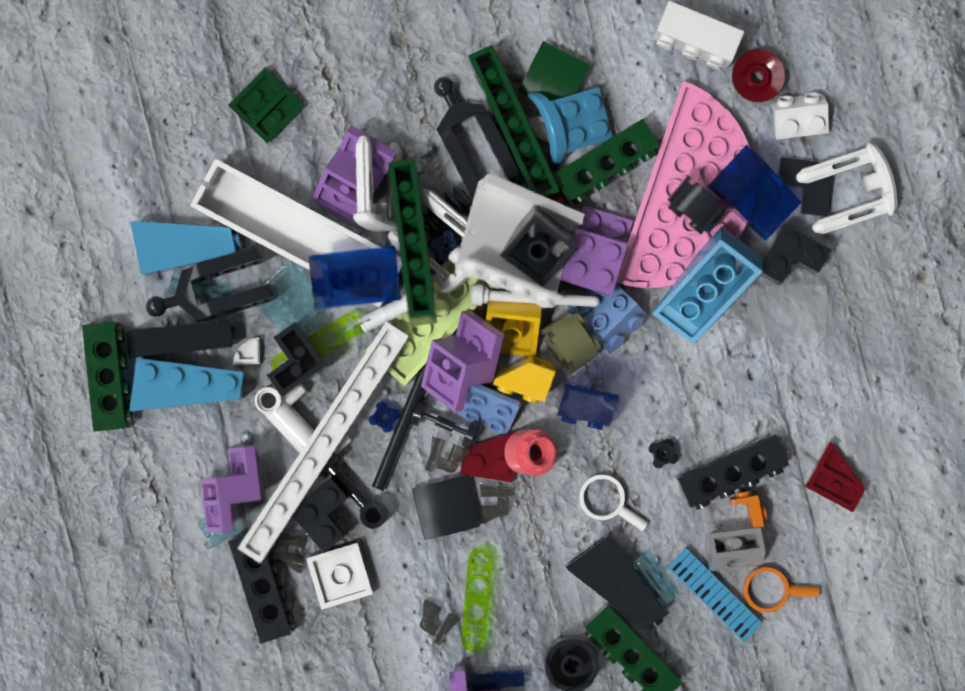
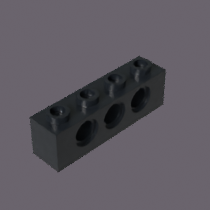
(691, 481)
(266, 627)

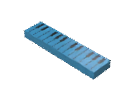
(714, 594)

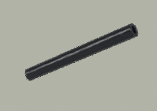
(399, 433)

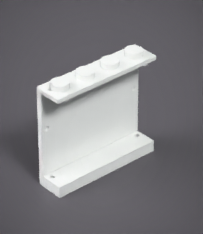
(491, 222)

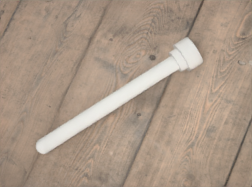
(482, 295)

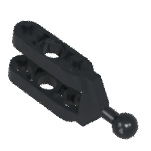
(460, 113)
(186, 296)

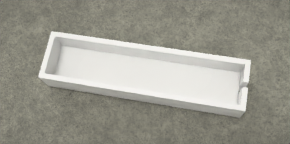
(273, 218)

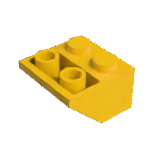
(527, 377)

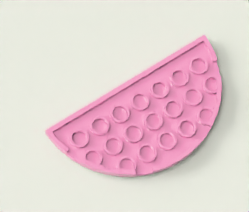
(697, 144)

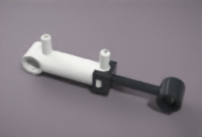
(298, 433)

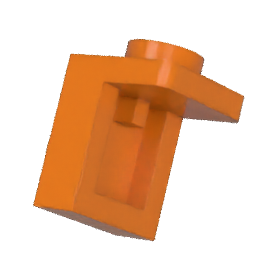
(756, 512)

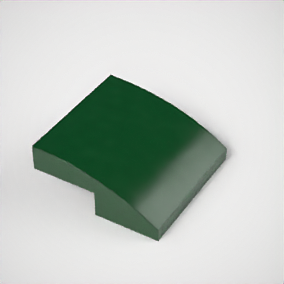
(554, 73)
(265, 105)

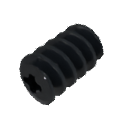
(458, 201)

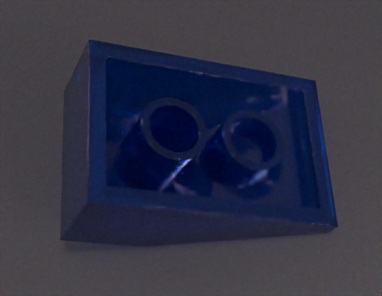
(754, 192)
(354, 277)
(586, 405)

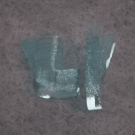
(216, 538)

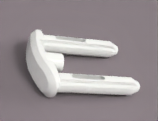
(882, 179)
(442, 209)
(377, 216)

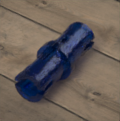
(497, 680)

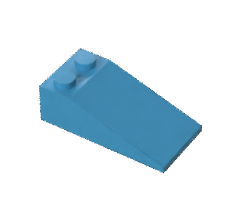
(709, 285)

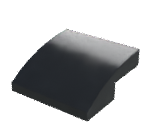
(445, 507)

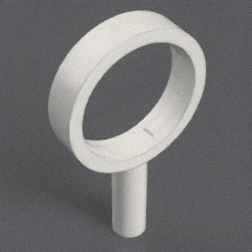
(621, 510)

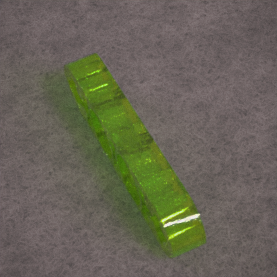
(316, 338)
(476, 599)

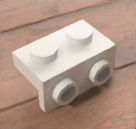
(800, 115)

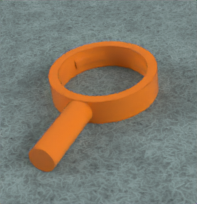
(789, 590)

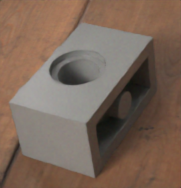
(735, 549)

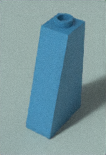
(177, 246)

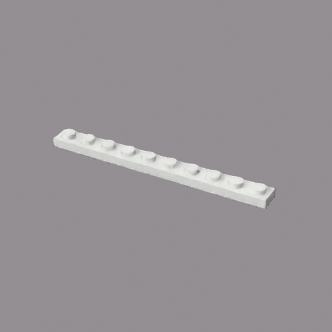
(323, 442)

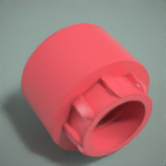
(518, 452)

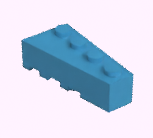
(176, 384)

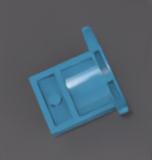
(573, 122)

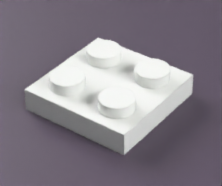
(339, 575)

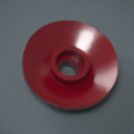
(767, 66)

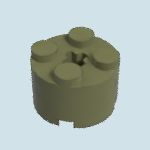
(570, 341)

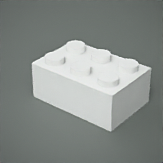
(697, 36)

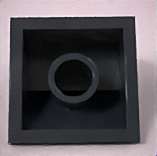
(539, 246)

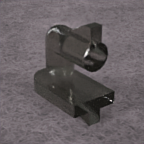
(449, 465)
(489, 512)
(282, 555)
(427, 624)

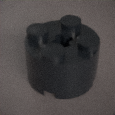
(697, 205)
(585, 669)

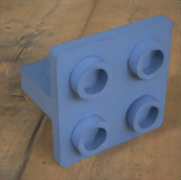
(491, 407)

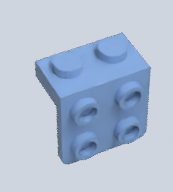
(612, 319)

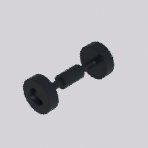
(444, 423)

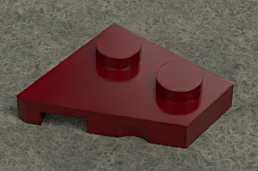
(488, 460)
(835, 480)

